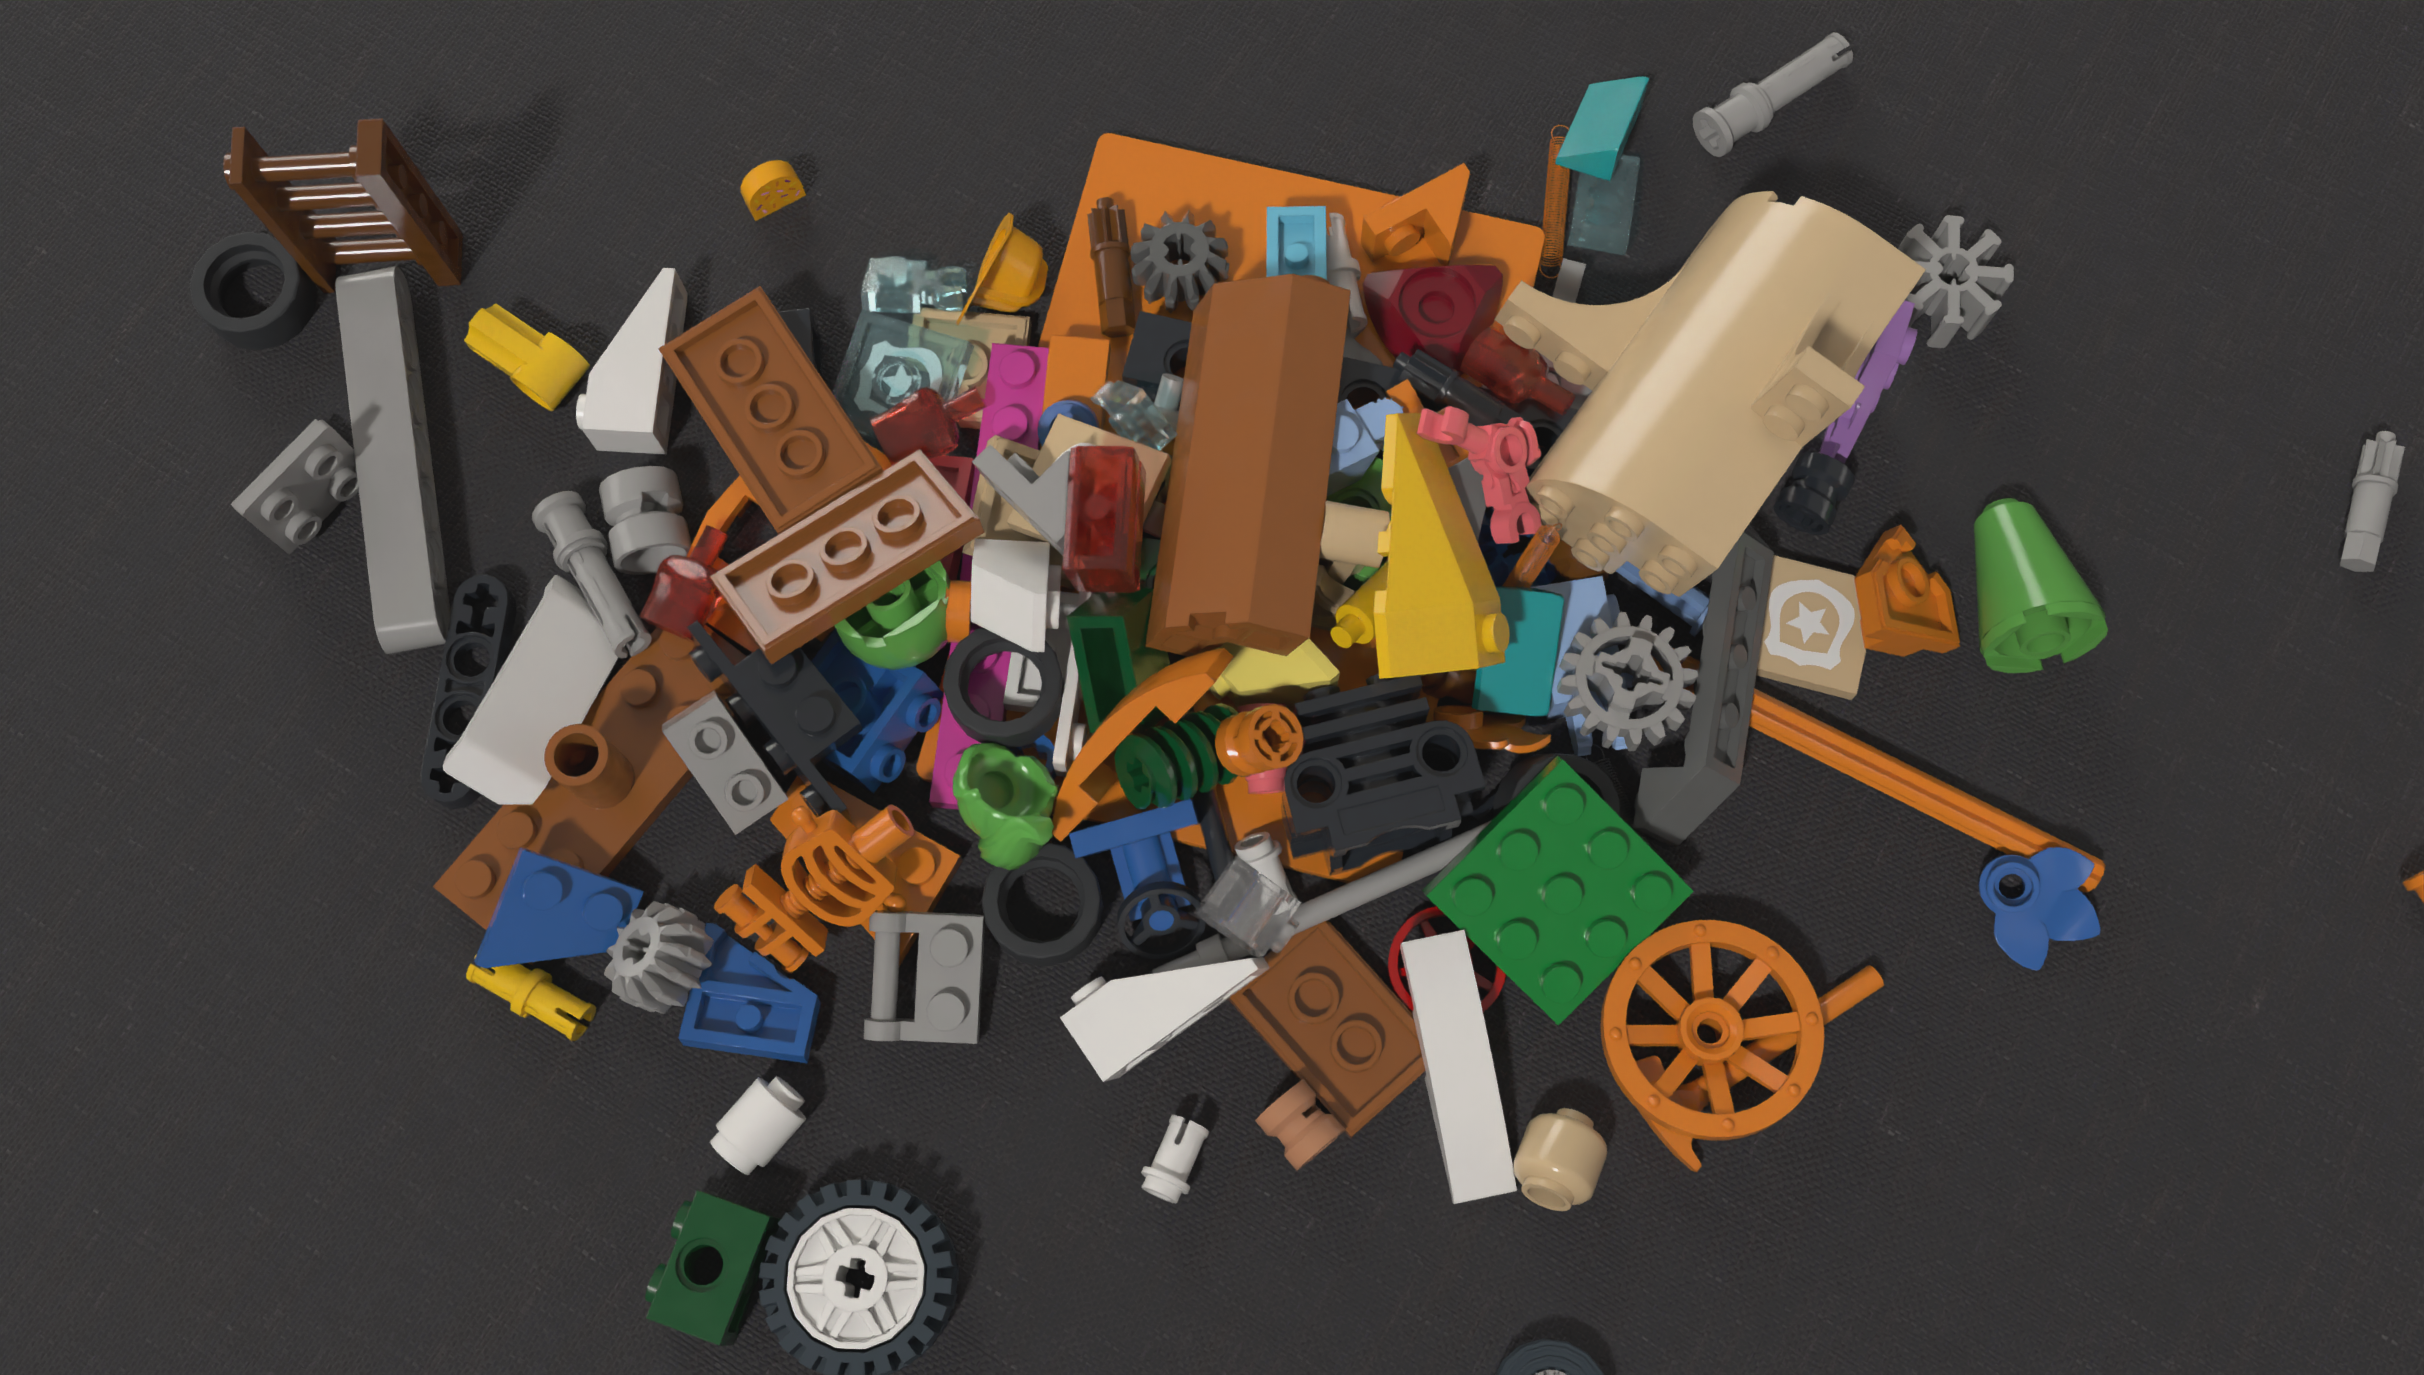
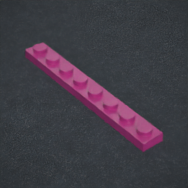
(1012, 412)

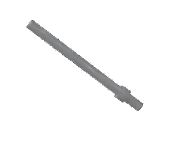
(1339, 900)

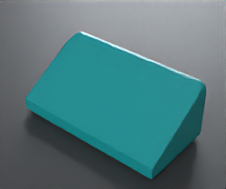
(1603, 126)
(1527, 676)

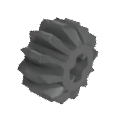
(1179, 242)

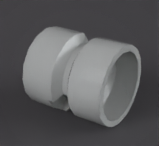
(645, 518)

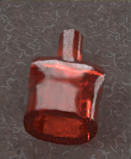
(1513, 371)
(924, 423)
(684, 587)

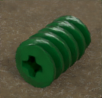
(1173, 759)

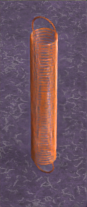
(1556, 177)
(1528, 552)

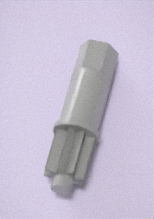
(2371, 501)

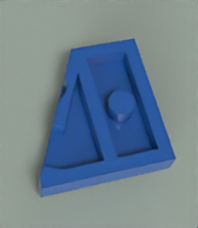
(554, 913)
(748, 1006)

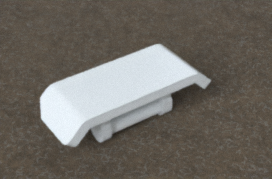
(538, 691)

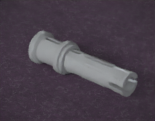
(1753, 104)
(582, 554)

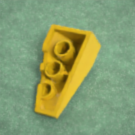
(1439, 591)

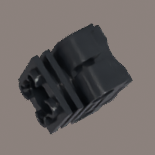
(1369, 762)

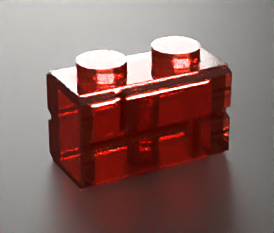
(1104, 519)

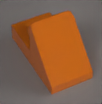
(1425, 211)

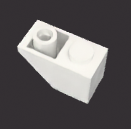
(1015, 590)

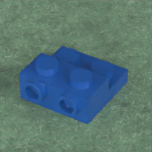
(887, 704)

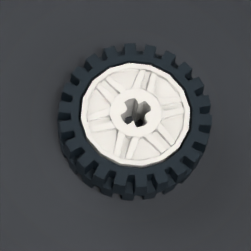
(815, 1306)

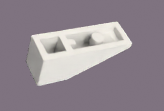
(631, 383)
(1137, 1015)

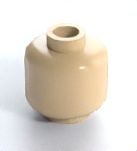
(1560, 1159)

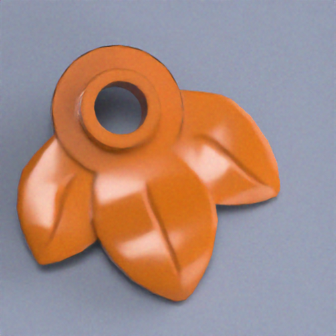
(1493, 730)

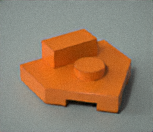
(1901, 602)

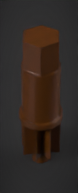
(1112, 269)

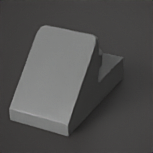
(1036, 498)

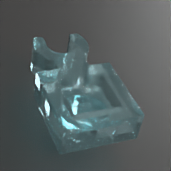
(905, 285)
(1134, 414)

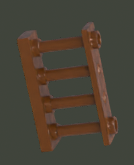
(382, 179)

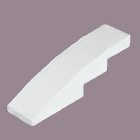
(1458, 1067)

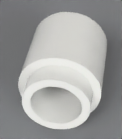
(759, 1124)

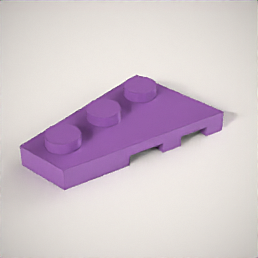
(1875, 374)

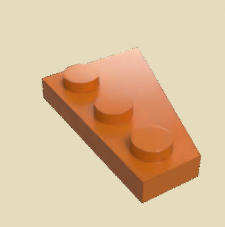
(921, 863)

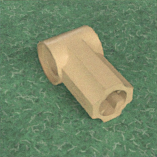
(1350, 539)

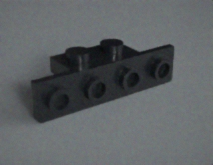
(791, 708)

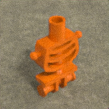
(843, 885)

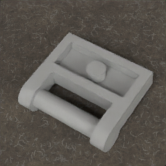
(946, 977)

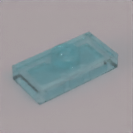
(1605, 209)

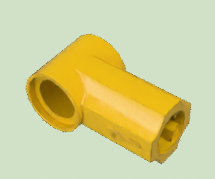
(536, 363)

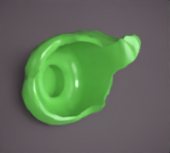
(1005, 803)

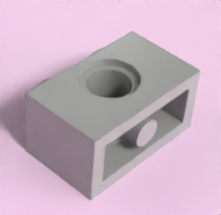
(724, 762)

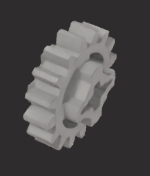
(1651, 686)

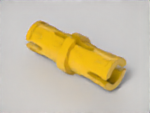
(536, 996)

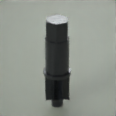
(1447, 388)

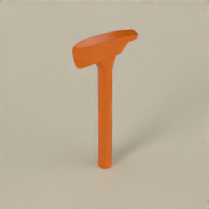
(1695, 1093)

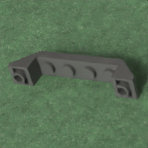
(1680, 798)

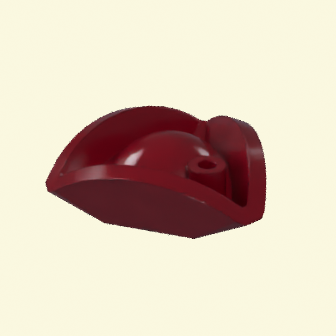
(1433, 308)

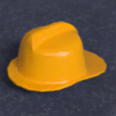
(1011, 272)

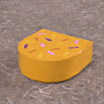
(770, 188)

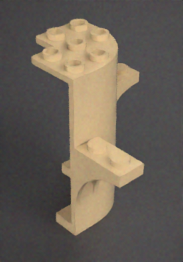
(1706, 383)

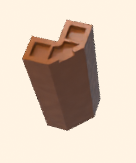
(1250, 467)

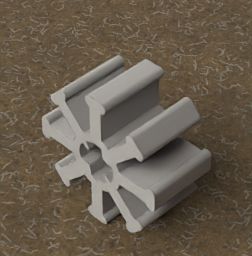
(1972, 287)

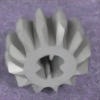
(658, 957)

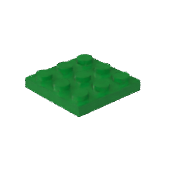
(1557, 890)

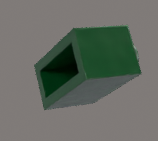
(1111, 652)

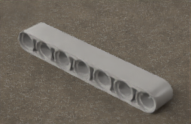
(393, 461)

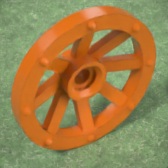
(1723, 1019)

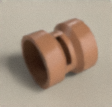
(1300, 1125)

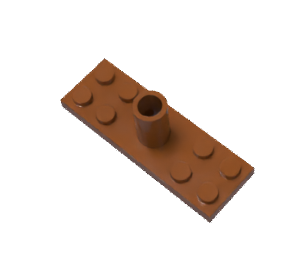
(605, 781)

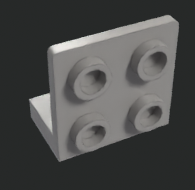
(301, 487)

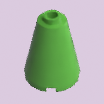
(2029, 592)

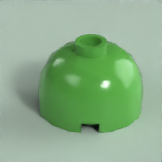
(902, 624)

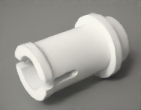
(1262, 854)
(1174, 1160)

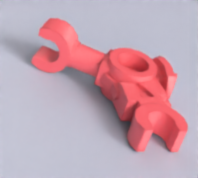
(1501, 456)

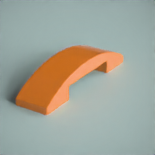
(1171, 691)

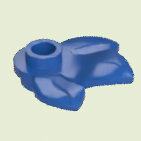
(2046, 906)

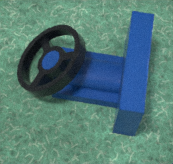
(1148, 875)

